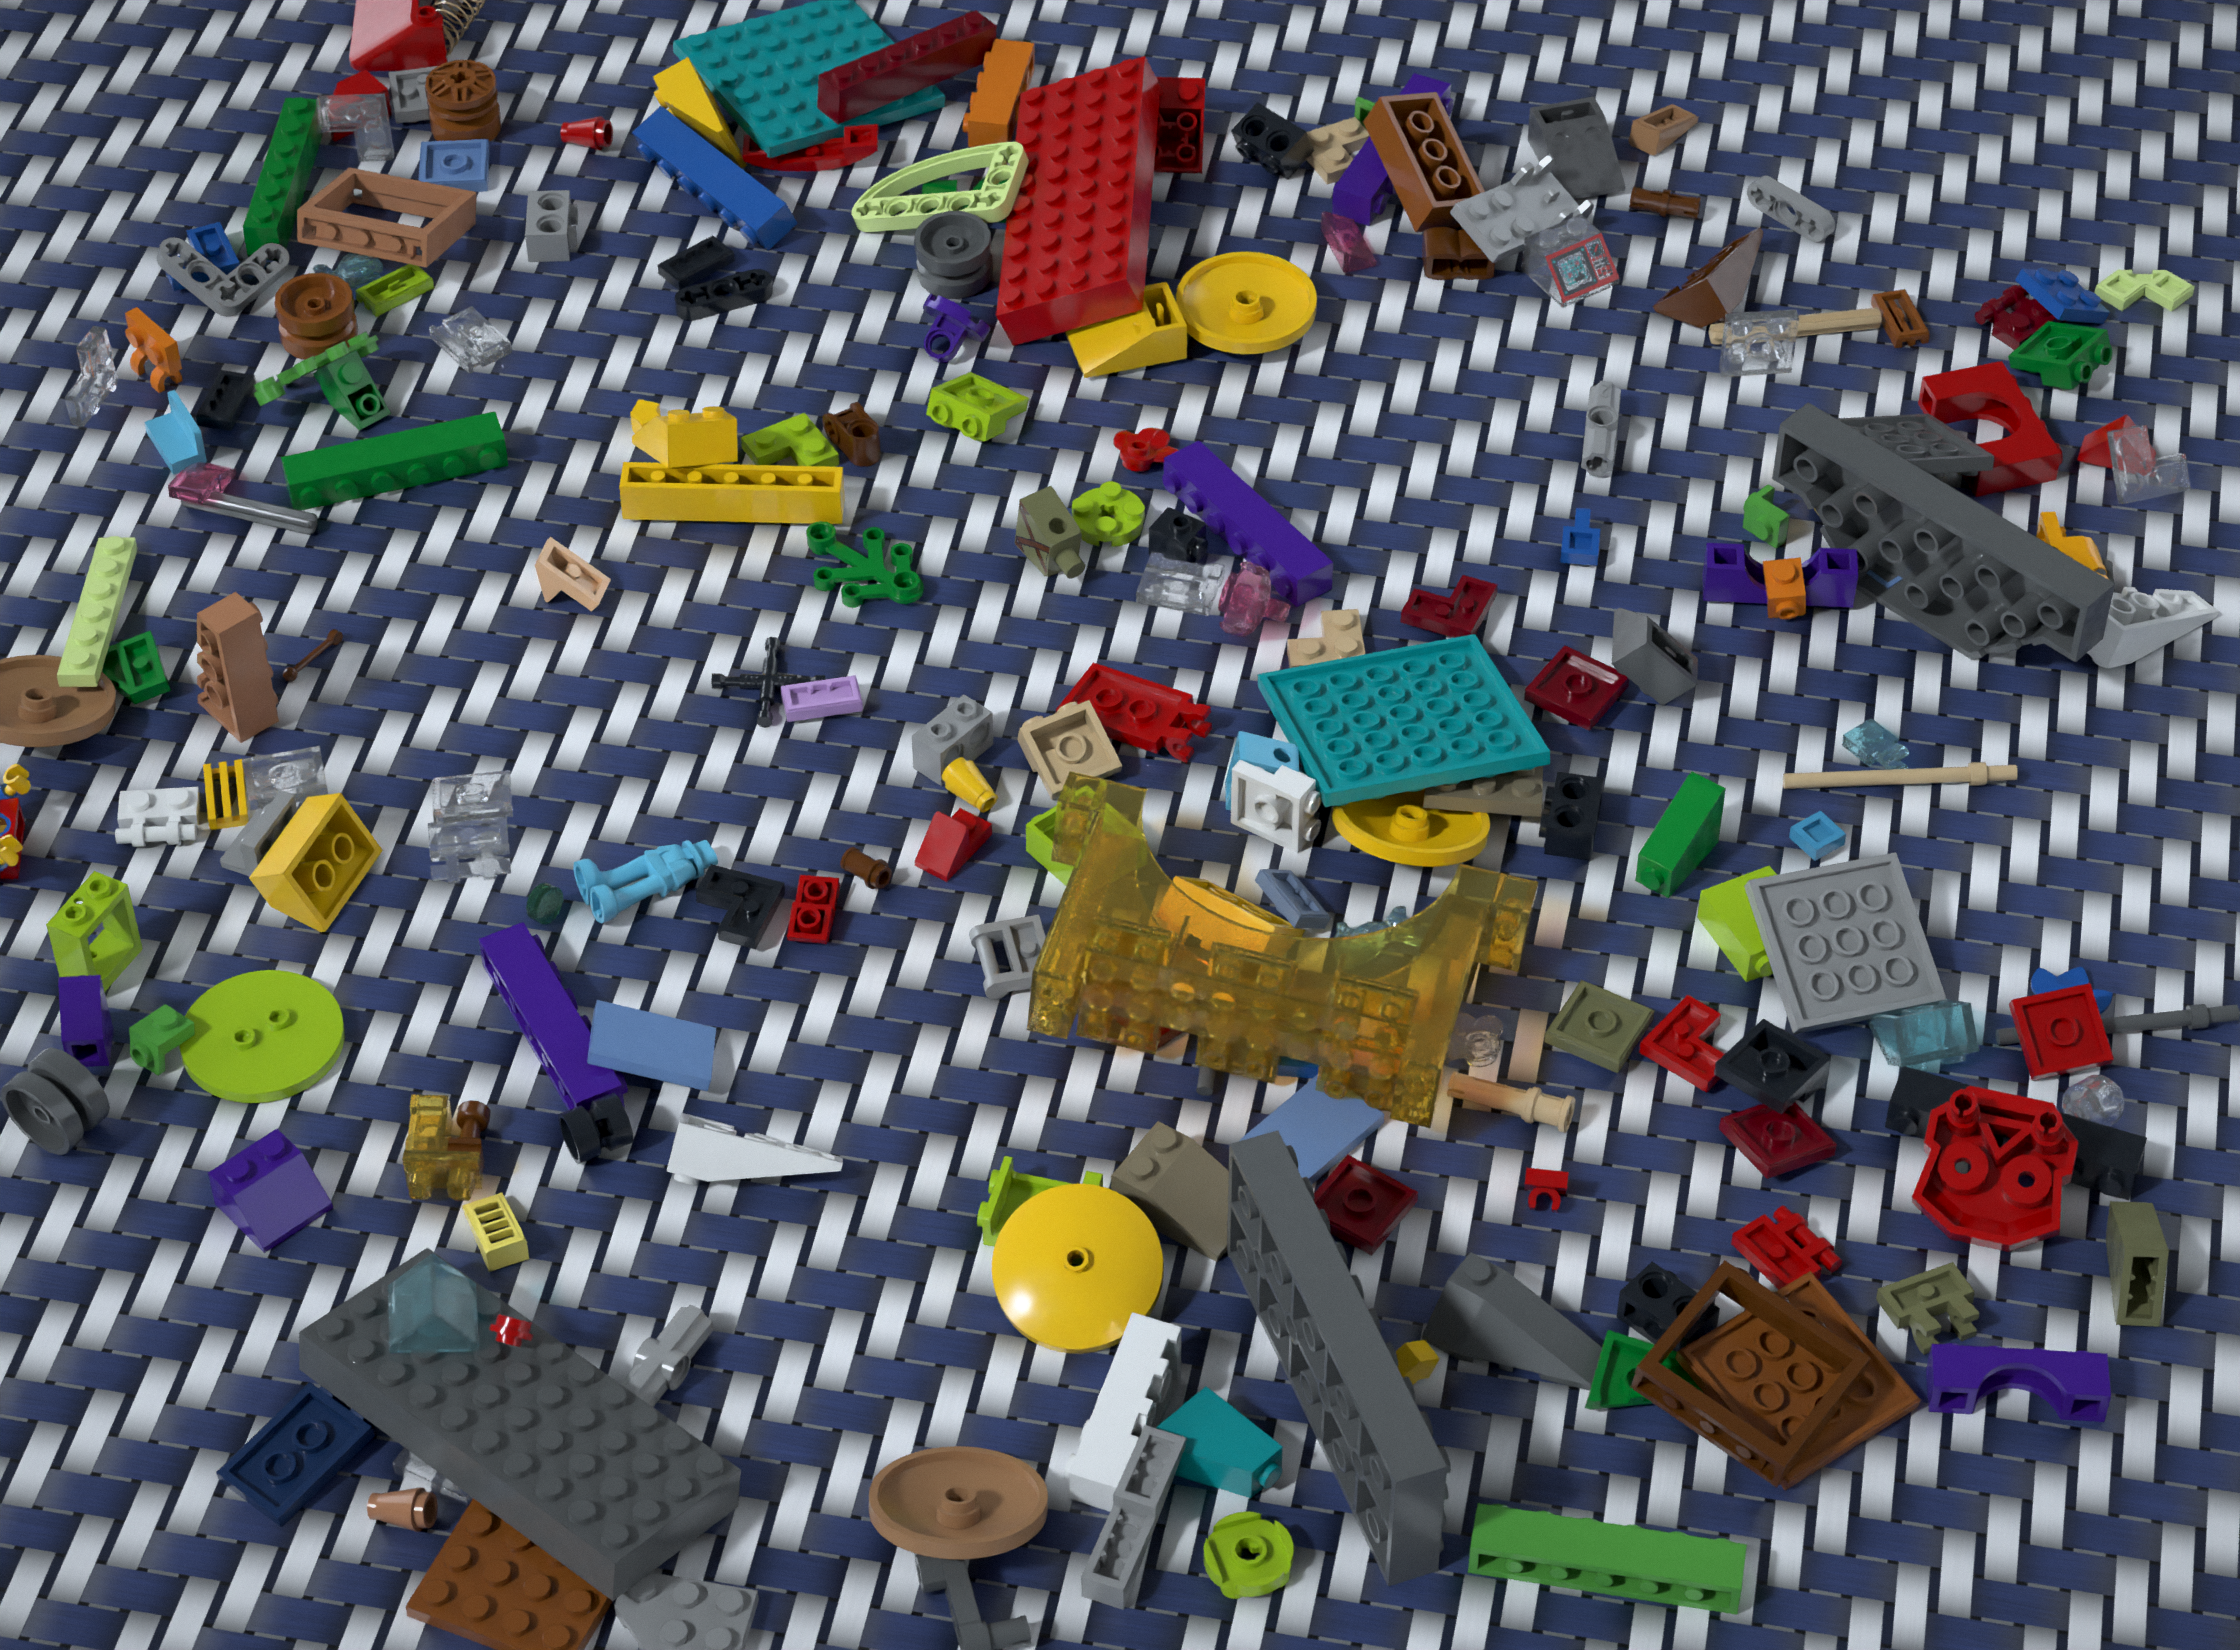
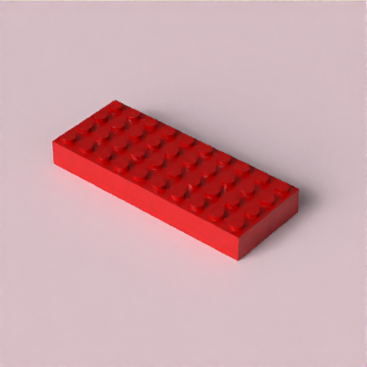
(1083, 204)

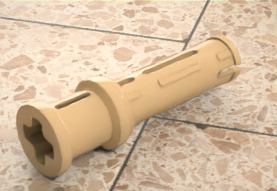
(1530, 1104)

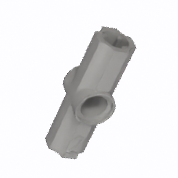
(1601, 428)
(666, 1360)

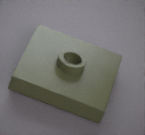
(1599, 1026)

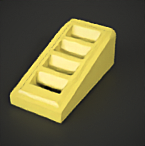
(502, 1252)

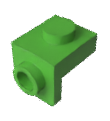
(1764, 518)
(157, 1036)

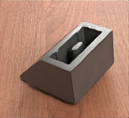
(1651, 657)

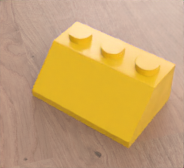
(317, 861)
(1235, 907)

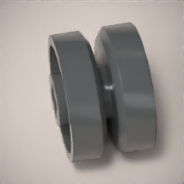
(953, 254)
(55, 1101)

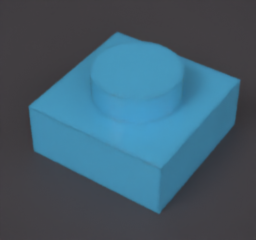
(1817, 835)

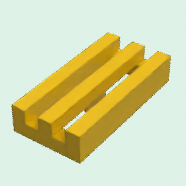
(223, 773)

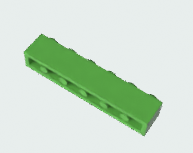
(1607, 1558)

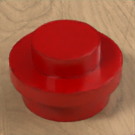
(511, 1330)

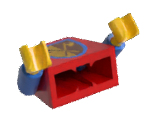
(12, 820)

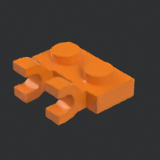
(154, 345)

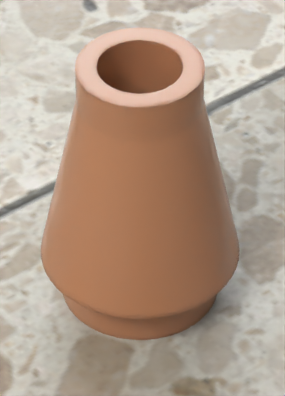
(404, 1508)

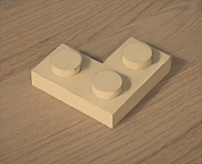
(1332, 147)
(1340, 640)

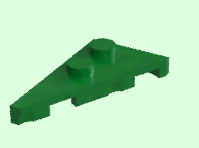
(1617, 1369)

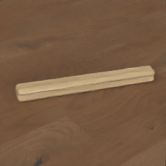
(1822, 323)

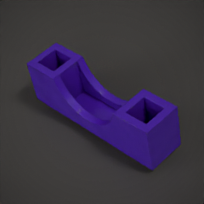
(1737, 577)
(2069, 1381)

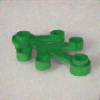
(901, 587)

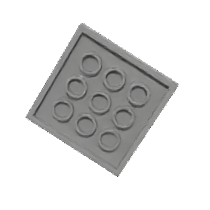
(1844, 942)

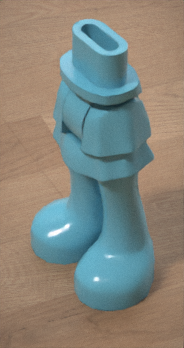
(666, 870)

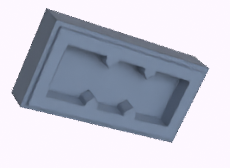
(1292, 899)

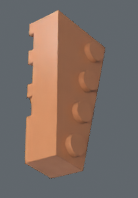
(235, 667)

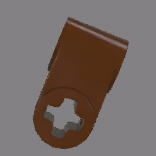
(854, 434)

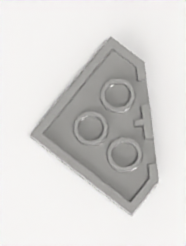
(686, 1614)

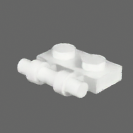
(158, 816)

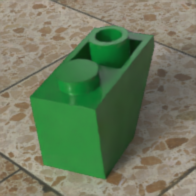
(352, 391)

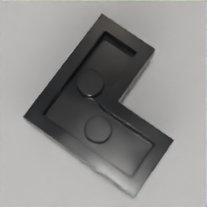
(748, 899)

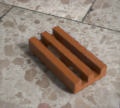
(1894, 321)

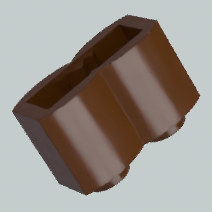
(1453, 255)

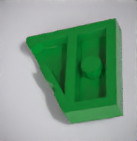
(136, 668)

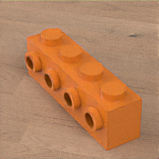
(999, 88)

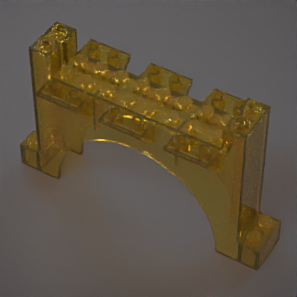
(1363, 1007)

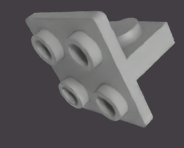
(259, 834)

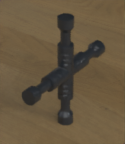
(766, 682)

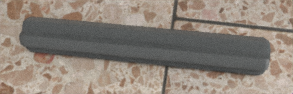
(257, 512)

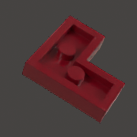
(1454, 615)

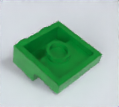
(2063, 354)

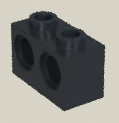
(1272, 141)
(1572, 815)
(1656, 1300)

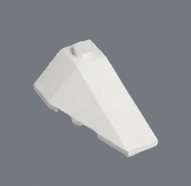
(2147, 622)
(715, 1153)

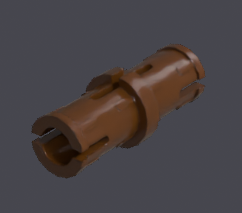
(1665, 203)

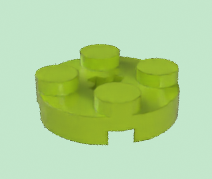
(1109, 500)
(1248, 1577)

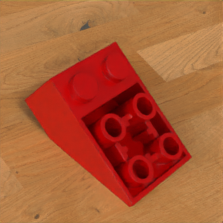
(1180, 125)

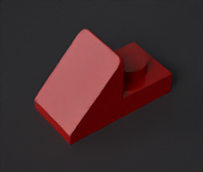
(951, 842)

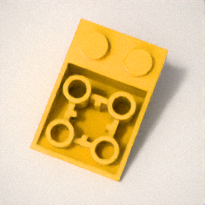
(1133, 339)

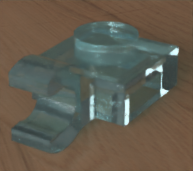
(1875, 744)

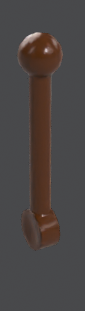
(334, 637)

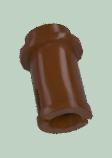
(873, 872)

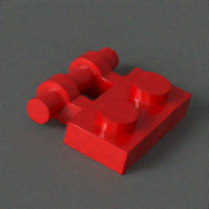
(1775, 1253)

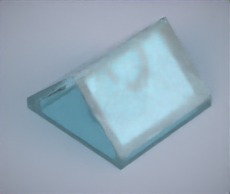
(432, 1310)

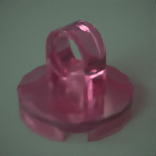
(1248, 599)

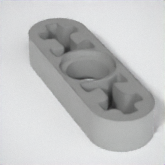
(1810, 219)

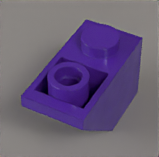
(85, 1020)

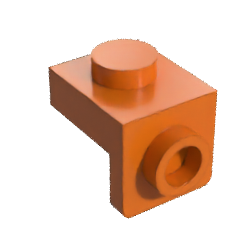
(1784, 588)

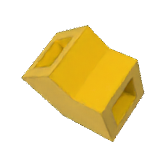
(643, 413)
(1416, 1360)

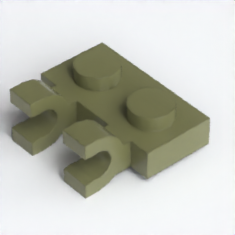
(1926, 1295)

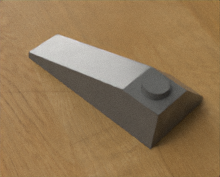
(1501, 1321)

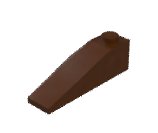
(1714, 287)

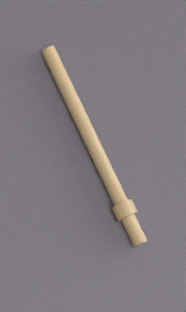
(1975, 774)

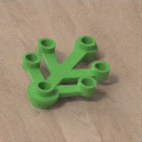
(270, 389)

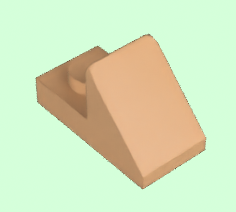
(565, 571)

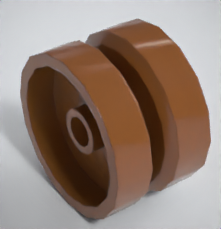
(315, 314)

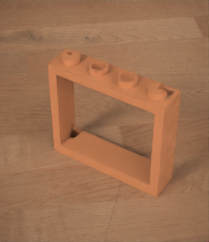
(450, 208)

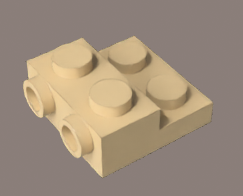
(1066, 743)

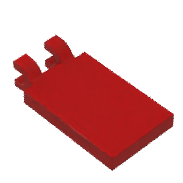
(1142, 711)

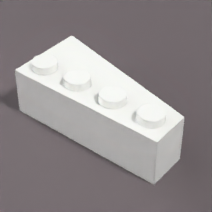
(1132, 1396)

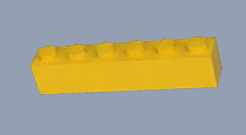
(732, 493)

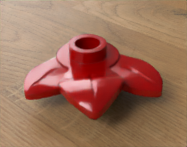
(1143, 448)

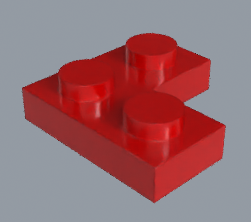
(1680, 1045)

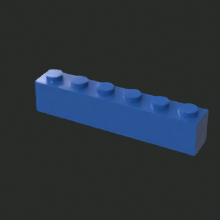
(714, 178)

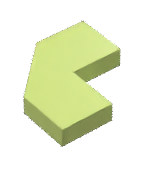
(2161, 286)

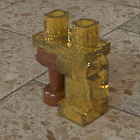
(438, 1159)

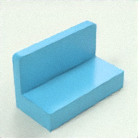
(177, 436)

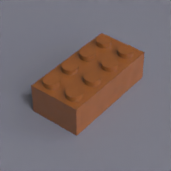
(1422, 157)

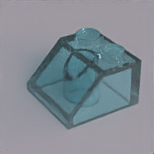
(1926, 1034)

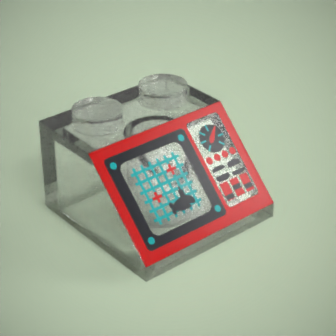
(1569, 261)

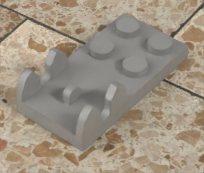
(1517, 209)

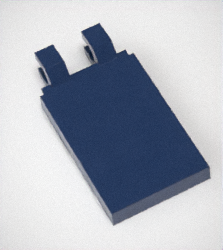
(296, 1453)

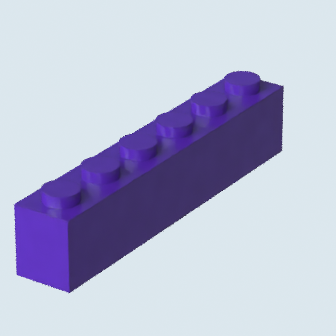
(1365, 183)
(1247, 523)
(547, 1015)

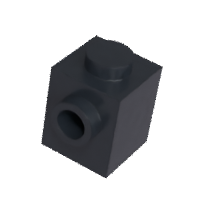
(1178, 536)

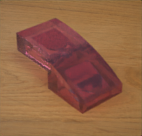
(199, 481)

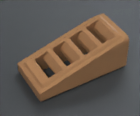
(1660, 128)

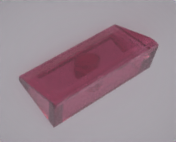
(1346, 242)

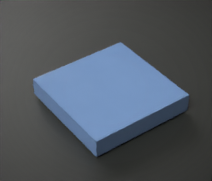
(456, 164)

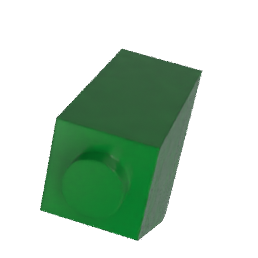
(1682, 835)

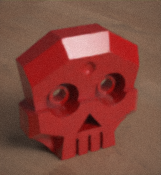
(1988, 1202)

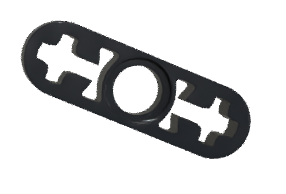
(754, 287)

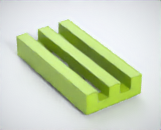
(394, 289)

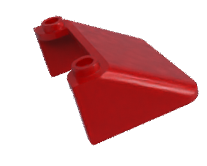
(396, 36)

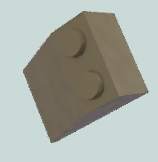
(1178, 1189)

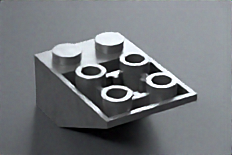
(1580, 144)

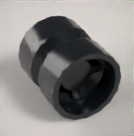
(582, 1133)

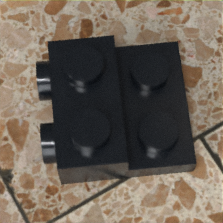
(1774, 1067)

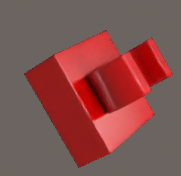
(1545, 1183)

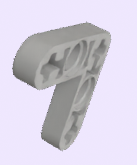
(221, 284)

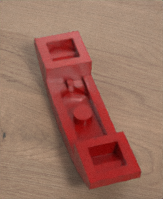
(835, 153)

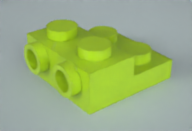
(975, 406)

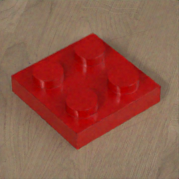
(2061, 1032)

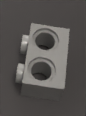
(549, 226)
(956, 732)

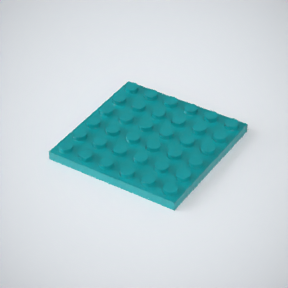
(771, 68)
(1402, 720)

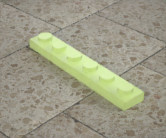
(97, 612)

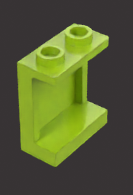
(1010, 1191)

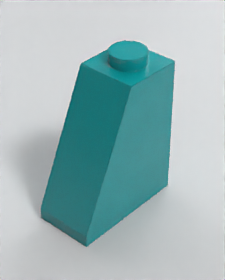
(1223, 1446)

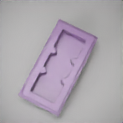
(821, 698)

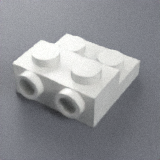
(1275, 804)

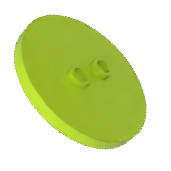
(263, 1036)

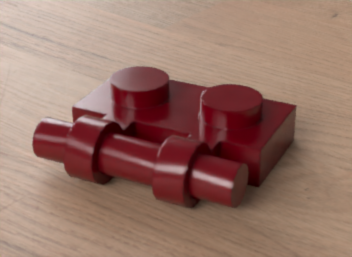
(2020, 324)

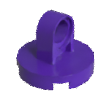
(953, 323)

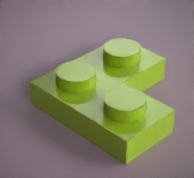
(793, 438)

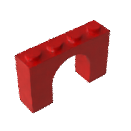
(1994, 395)

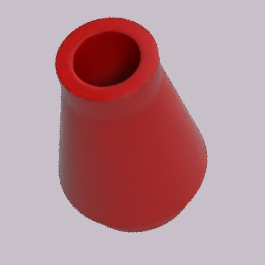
(588, 132)

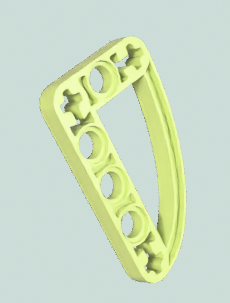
(992, 203)

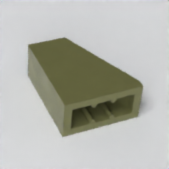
(2136, 1263)

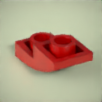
(813, 909)

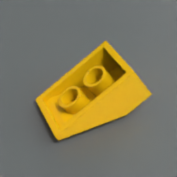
(694, 104)
(690, 438)

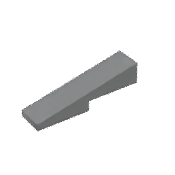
(1133, 1517)

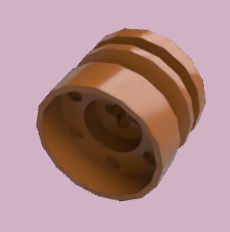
(463, 101)

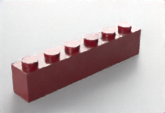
(905, 67)

